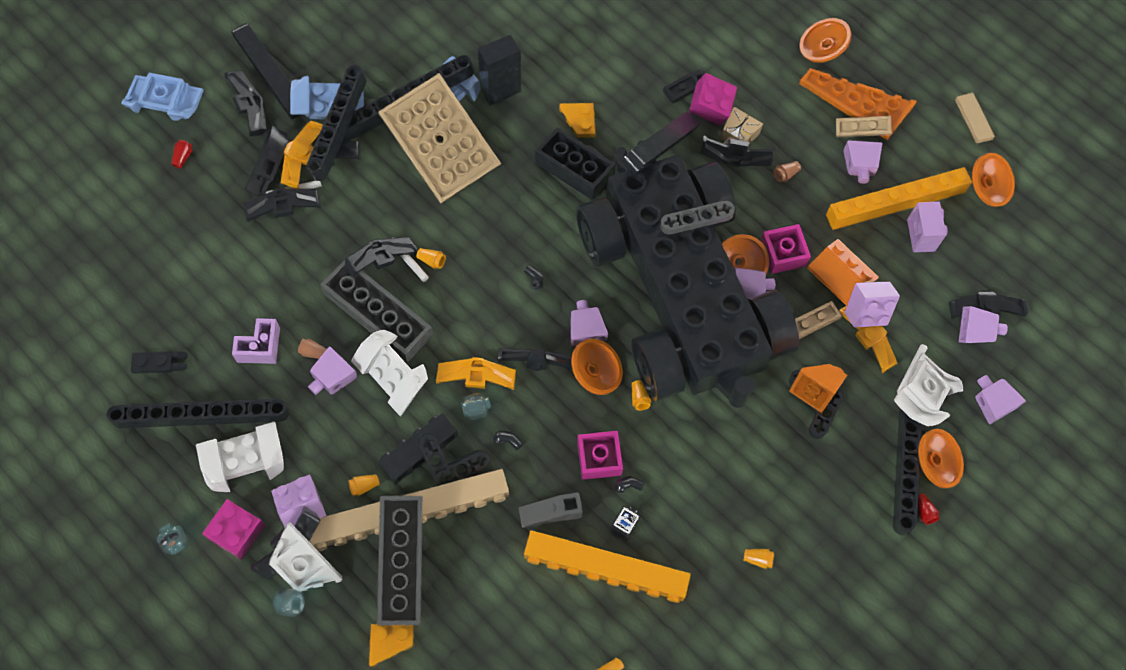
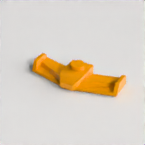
(298, 153)
(876, 338)
(476, 373)

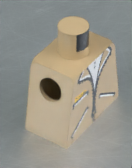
(740, 127)

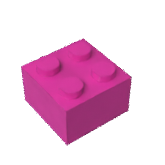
(713, 99)
(786, 248)
(599, 455)
(234, 529)

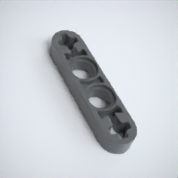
(698, 220)

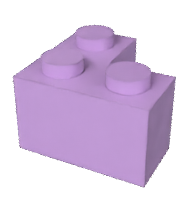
(261, 347)

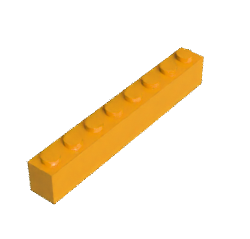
(898, 198)
(606, 566)

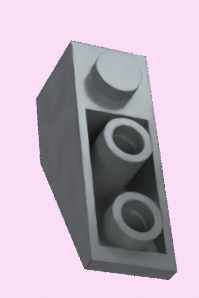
(551, 510)

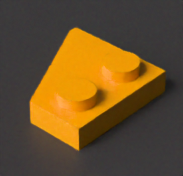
(580, 118)
(388, 641)

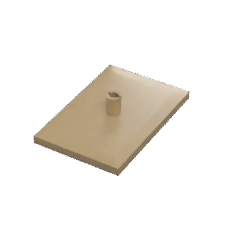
(433, 115)

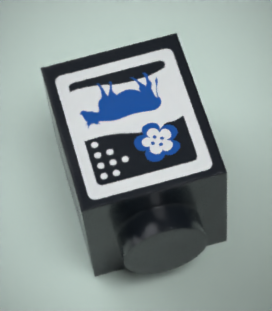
(625, 522)

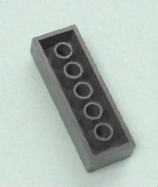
(377, 310)
(400, 560)

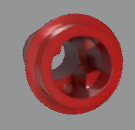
(181, 153)
(926, 510)

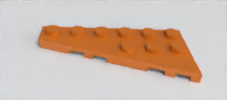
(857, 99)

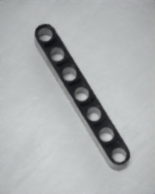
(264, 66)
(336, 123)
(905, 475)

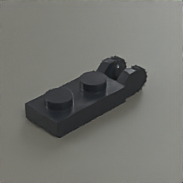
(683, 87)
(157, 362)

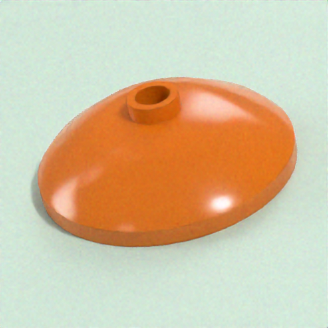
(825, 40)
(993, 179)
(749, 250)
(597, 366)
(941, 458)

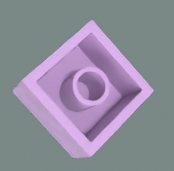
(927, 226)
(871, 304)
(294, 496)

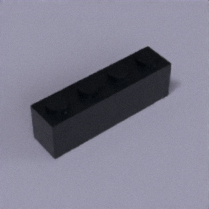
(408, 455)

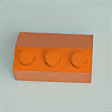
(840, 270)
(818, 385)

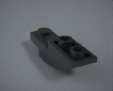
(268, 162)

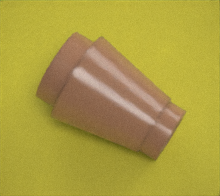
(786, 171)
(311, 349)

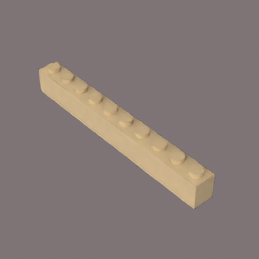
(436, 503)

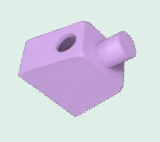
(862, 159)
(754, 281)
(586, 324)
(980, 326)
(331, 373)
(997, 398)

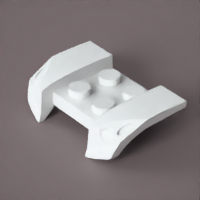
(389, 369)
(926, 392)
(240, 457)

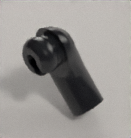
(536, 278)
(506, 436)
(628, 481)

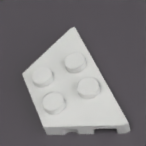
(301, 562)

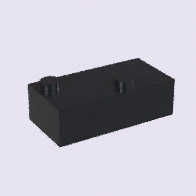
(500, 69)
(574, 163)

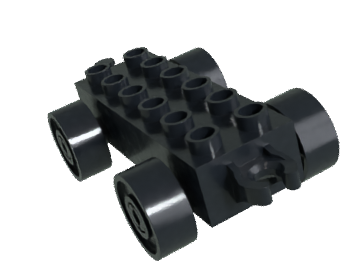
(707, 321)

